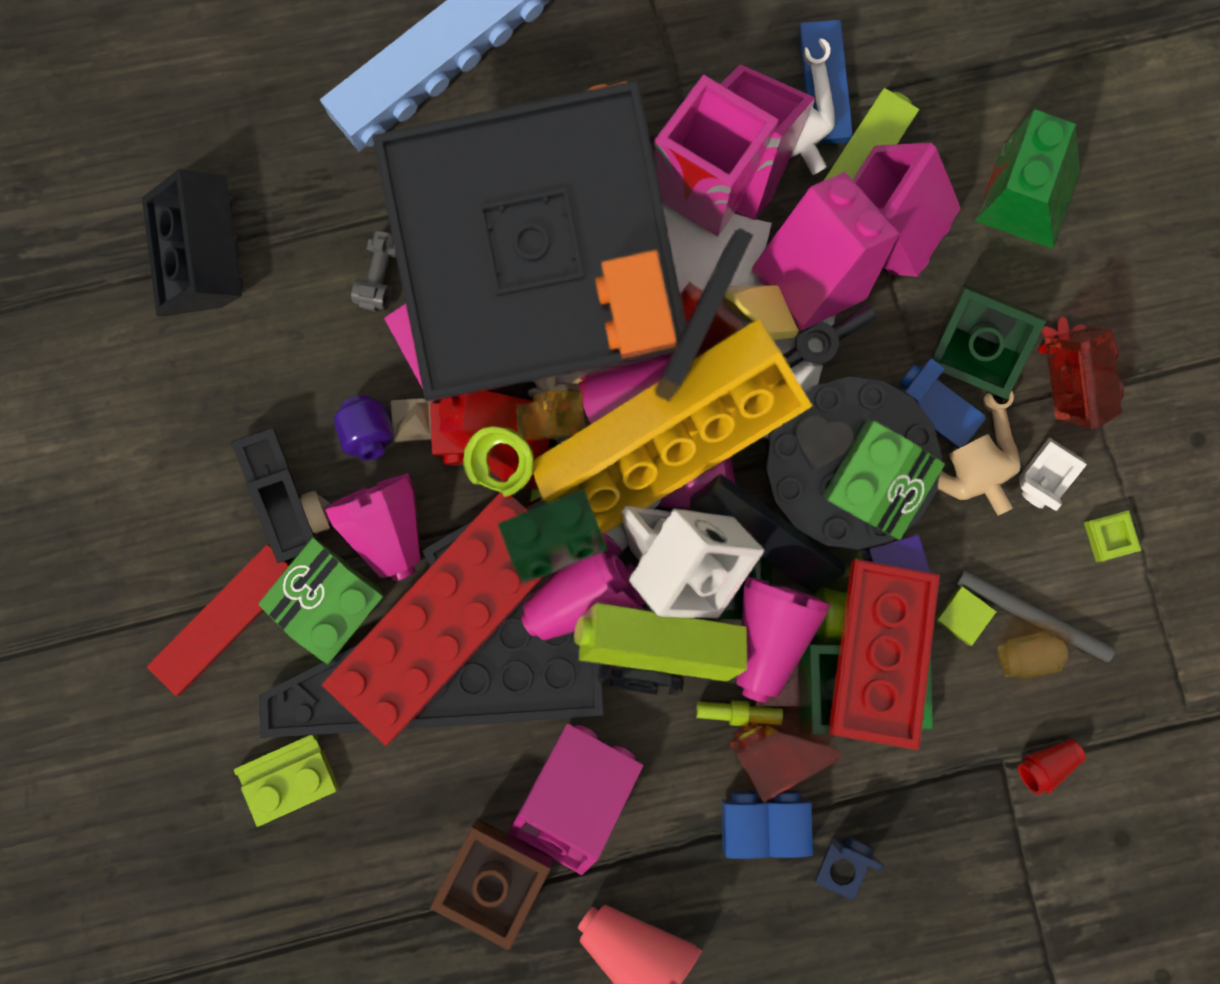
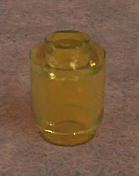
(1032, 655)

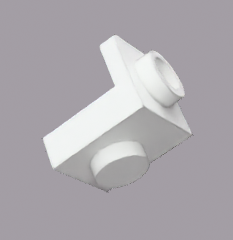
(1050, 474)

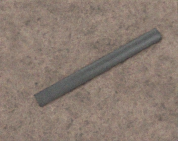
(1035, 616)

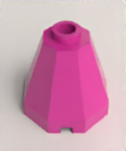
(381, 525)

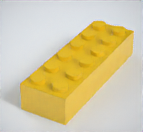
(659, 445)

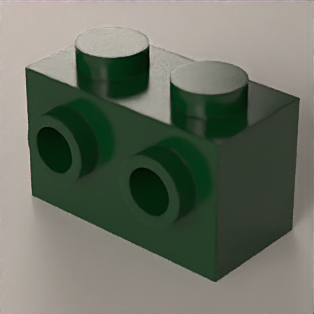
(552, 536)

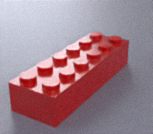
(433, 628)

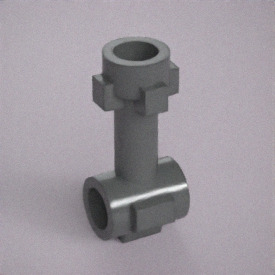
(373, 293)

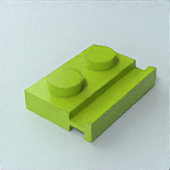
(286, 779)

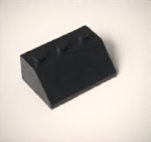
(191, 243)

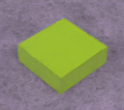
(1112, 536)
(965, 615)

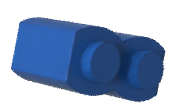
(766, 828)

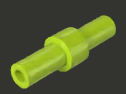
(739, 713)

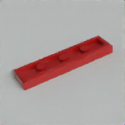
(217, 624)

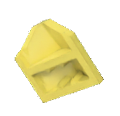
(764, 304)

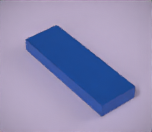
(836, 70)

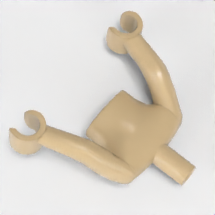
(984, 466)

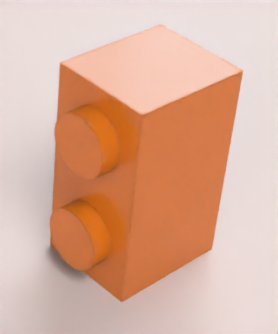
(637, 304)

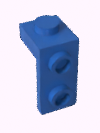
(949, 413)

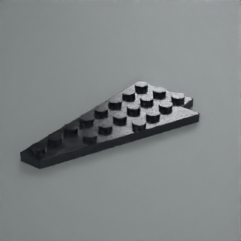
(502, 682)

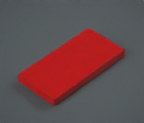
(884, 654)

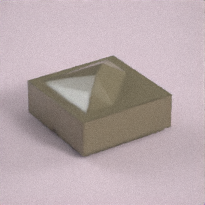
(411, 420)

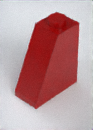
(469, 413)

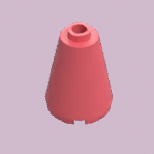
(635, 950)

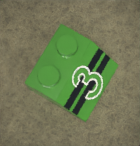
(883, 479)
(320, 600)

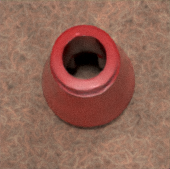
(1050, 766)

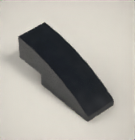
(273, 492)

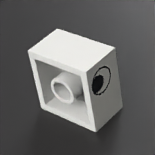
(695, 565)

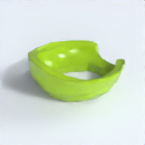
(477, 463)

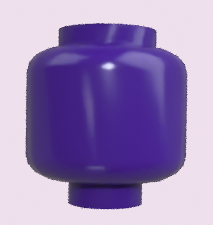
(363, 427)

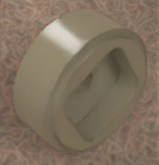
(315, 511)

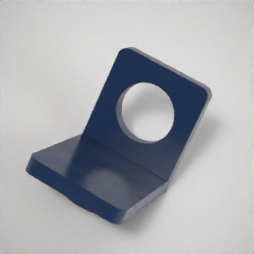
(858, 854)

